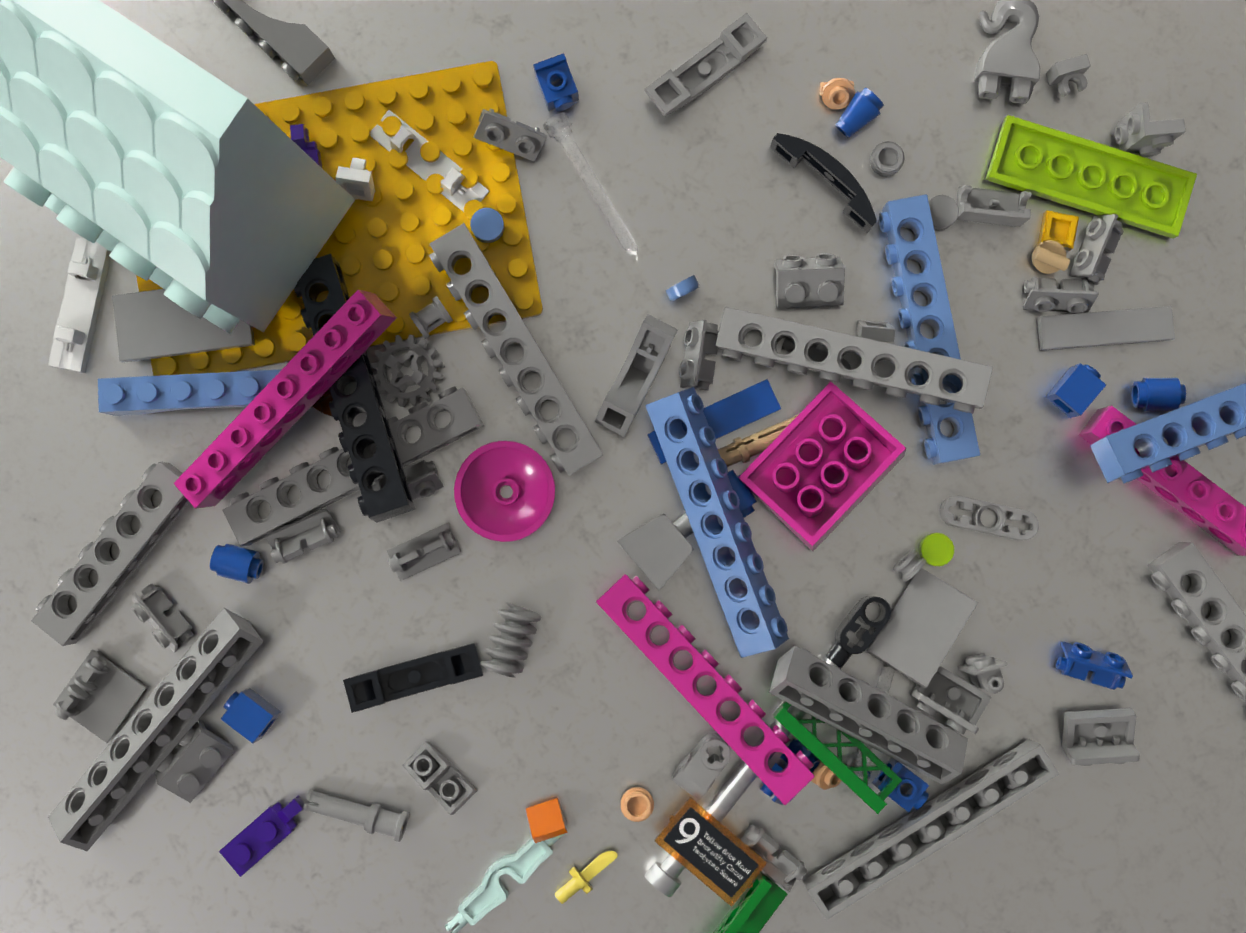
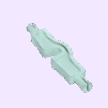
(492, 891)

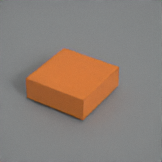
(546, 820)

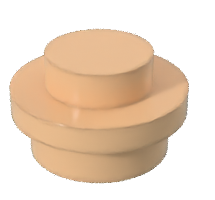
(637, 804)

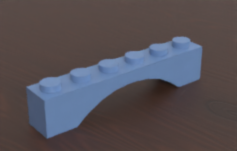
(180, 391)

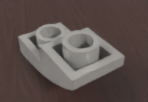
(439, 777)

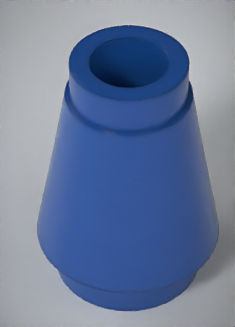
(859, 112)

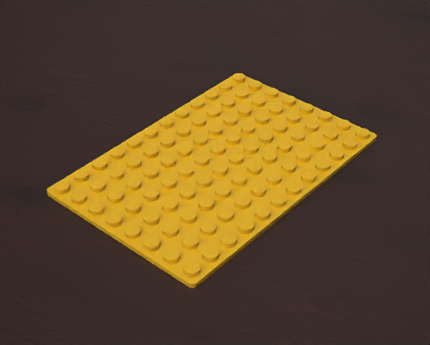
(388, 240)

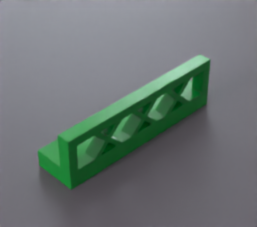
(834, 763)
(753, 907)

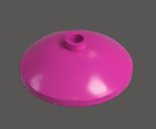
(480, 485)

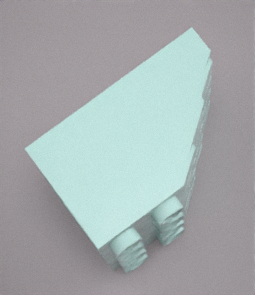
(158, 161)

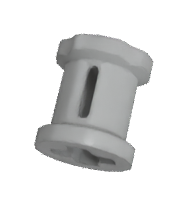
(430, 317)

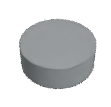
(887, 159)
(943, 211)

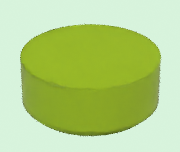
(936, 549)

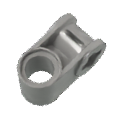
(699, 770)

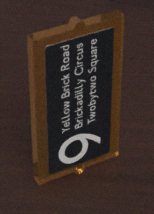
(710, 851)

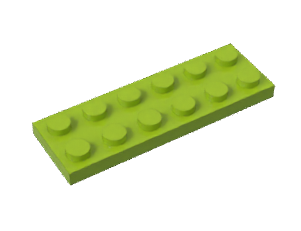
(1091, 176)

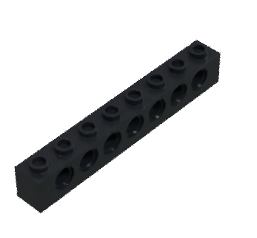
(395, 496)

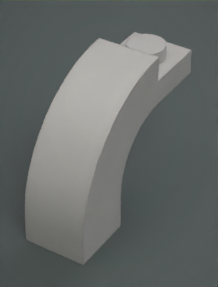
(636, 375)

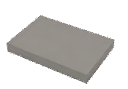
(922, 627)

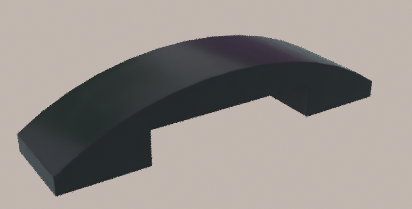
(795, 149)
(412, 677)

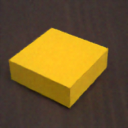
(1059, 228)

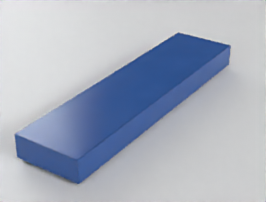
(732, 412)

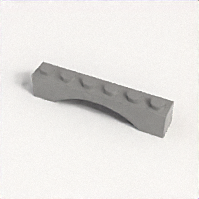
(293, 43)

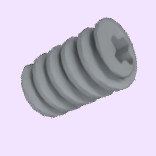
(511, 640)

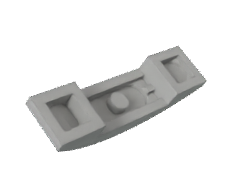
(706, 67)

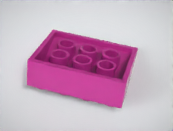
(822, 465)

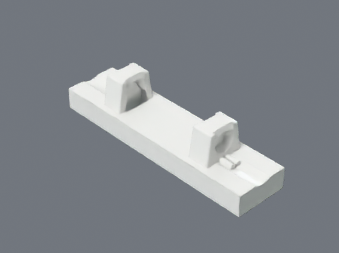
(444, 166)
(80, 306)

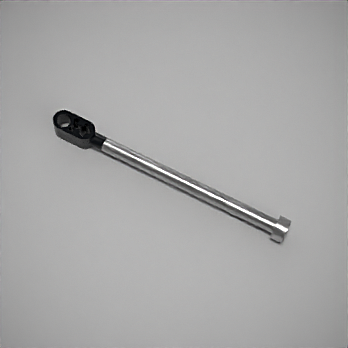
(665, 875)

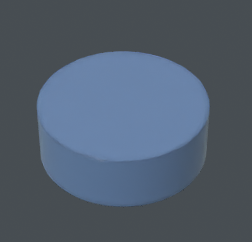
(487, 225)
(682, 288)

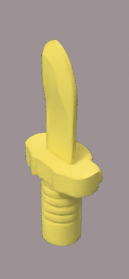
(581, 879)

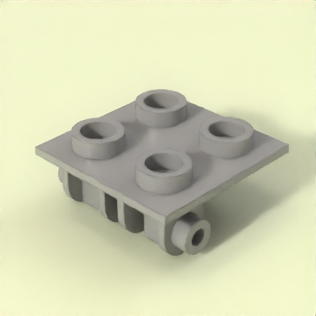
(99, 696)

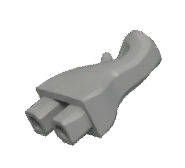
(1010, 56)

